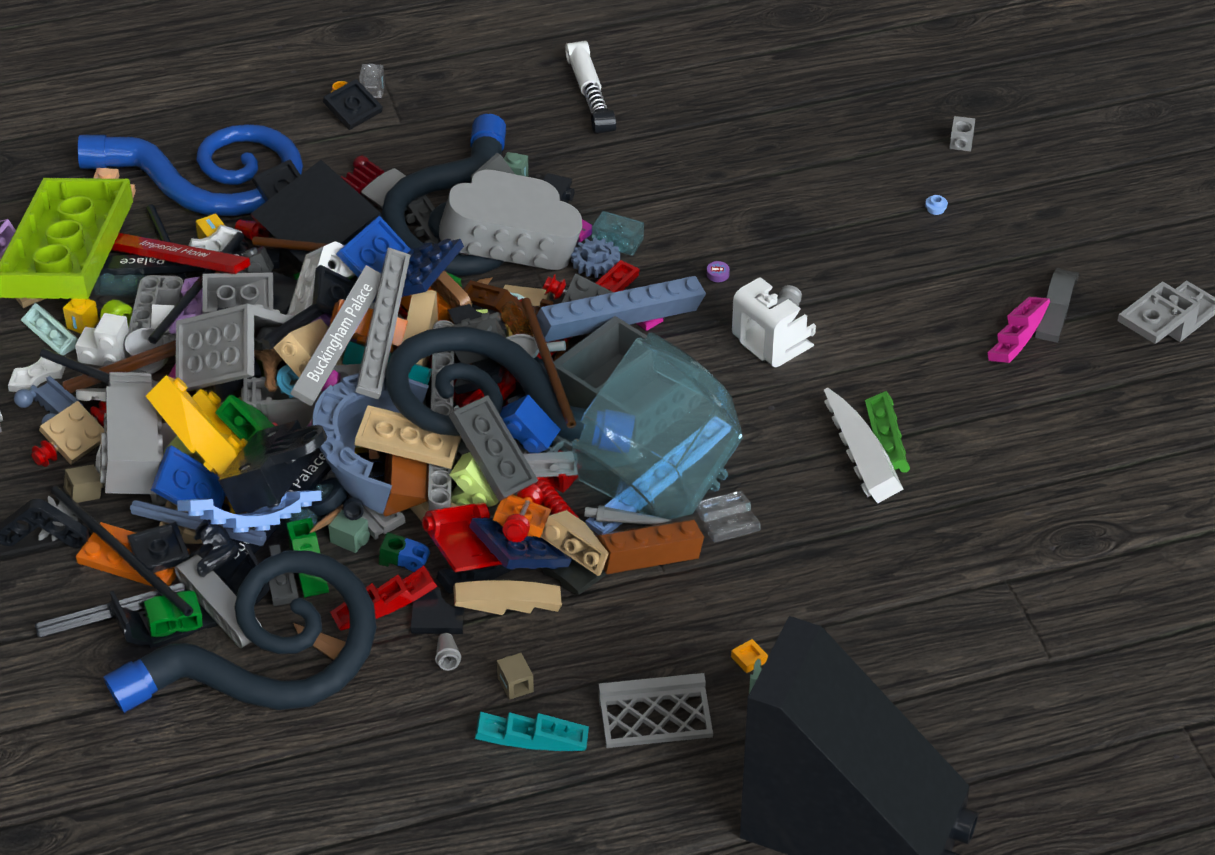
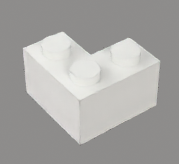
(104, 341)

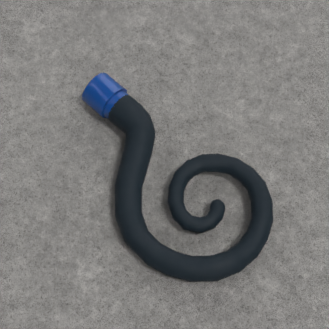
(486, 140)
(483, 342)
(140, 679)

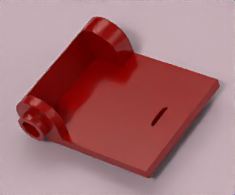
(455, 538)

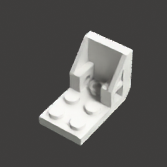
(304, 288)

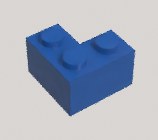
(529, 424)

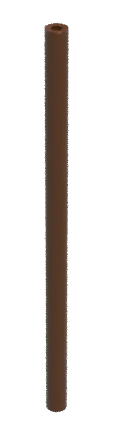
(548, 363)

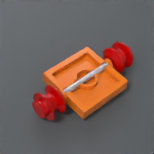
(522, 514)

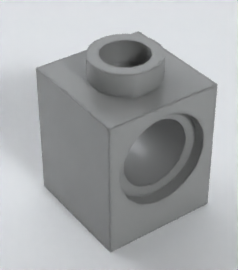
(962, 133)

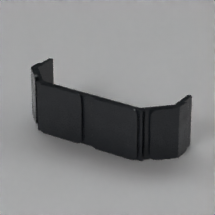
(135, 625)

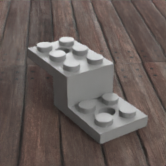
(1169, 312)

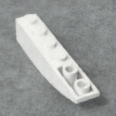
(864, 449)

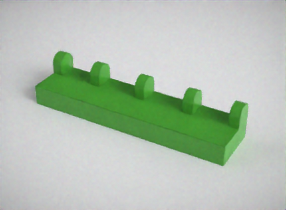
(886, 429)

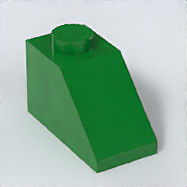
(242, 417)

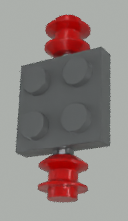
(578, 288)

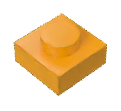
(747, 654)

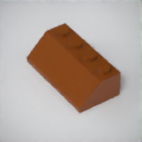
(651, 545)

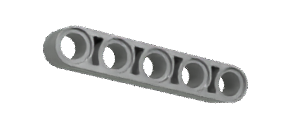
(213, 597)

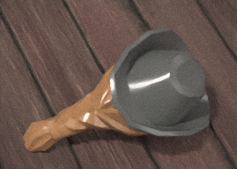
(269, 358)

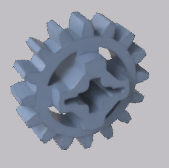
(595, 257)

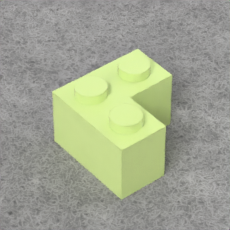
(471, 484)

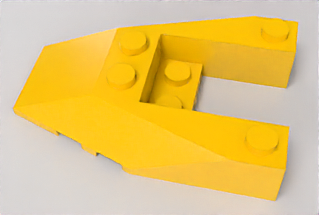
(197, 423)

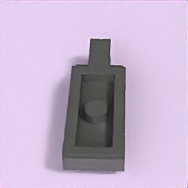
(282, 587)

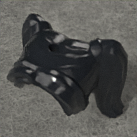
(216, 547)

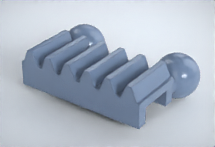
(50, 395)

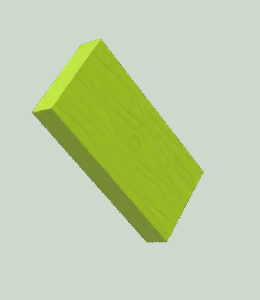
(64, 238)

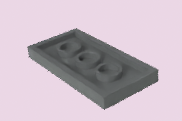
(493, 448)

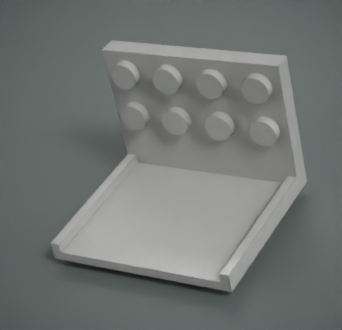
(221, 344)

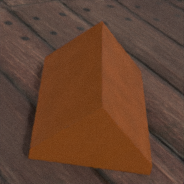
(408, 482)

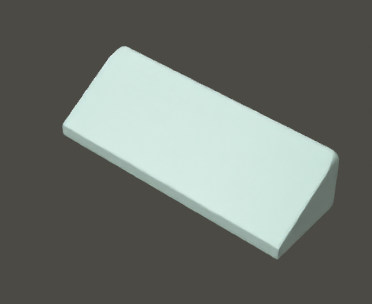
(50, 330)

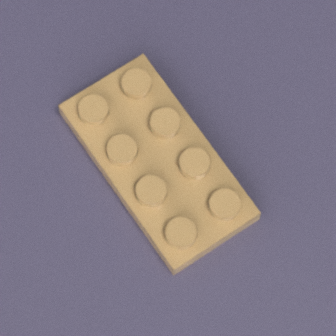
(396, 435)

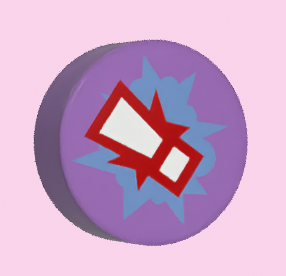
(718, 271)

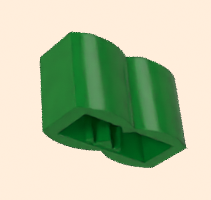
(166, 619)

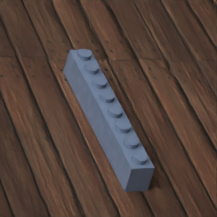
(629, 305)

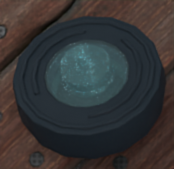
(332, 496)

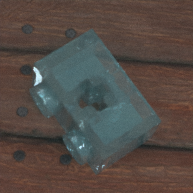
(620, 230)

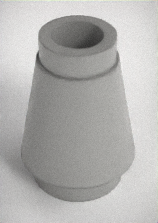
(447, 653)

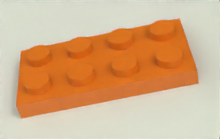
(102, 557)

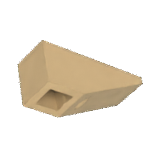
(575, 540)

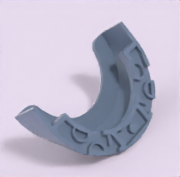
(340, 415)

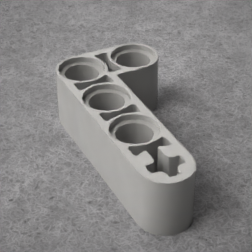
(155, 291)

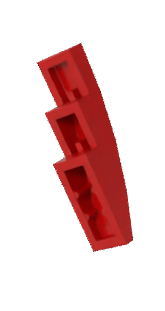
(391, 595)

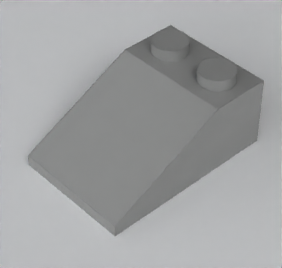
(236, 289)

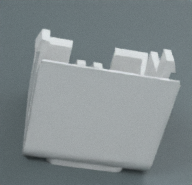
(768, 330)

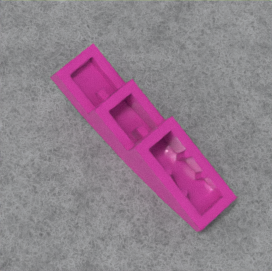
(1020, 328)

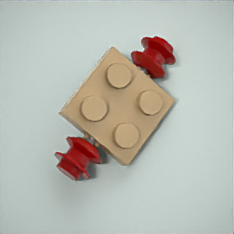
(71, 433)

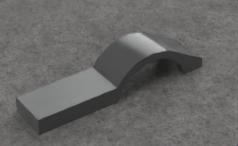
(1059, 295)

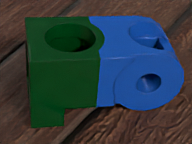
(403, 552)

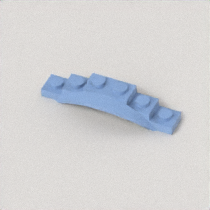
(260, 519)

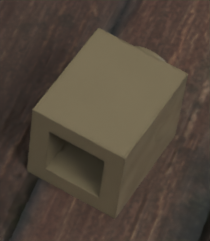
(83, 483)
(515, 676)

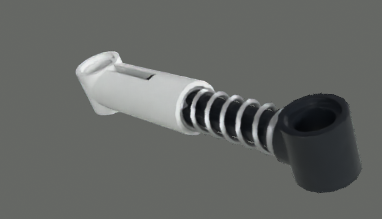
(579, 57)

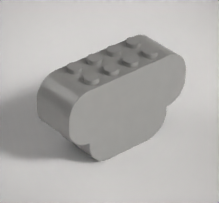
(511, 220)

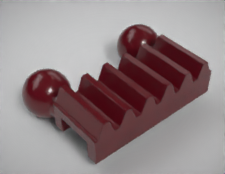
(363, 173)

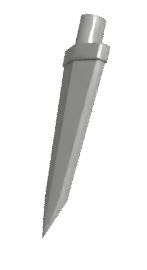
(616, 515)

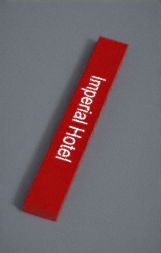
(180, 253)

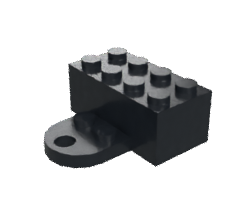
(270, 465)

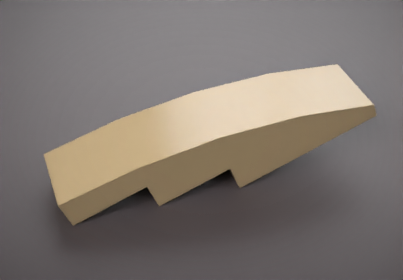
(499, 595)

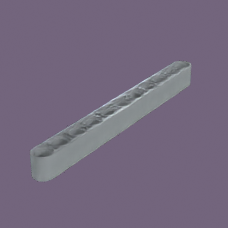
(439, 479)

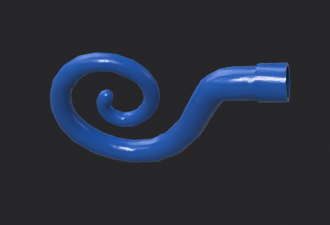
(106, 152)

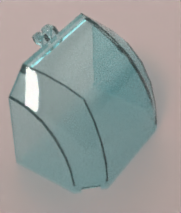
(658, 431)

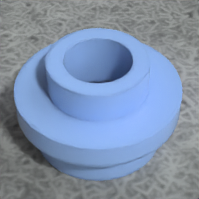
(936, 204)

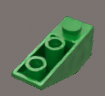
(302, 540)

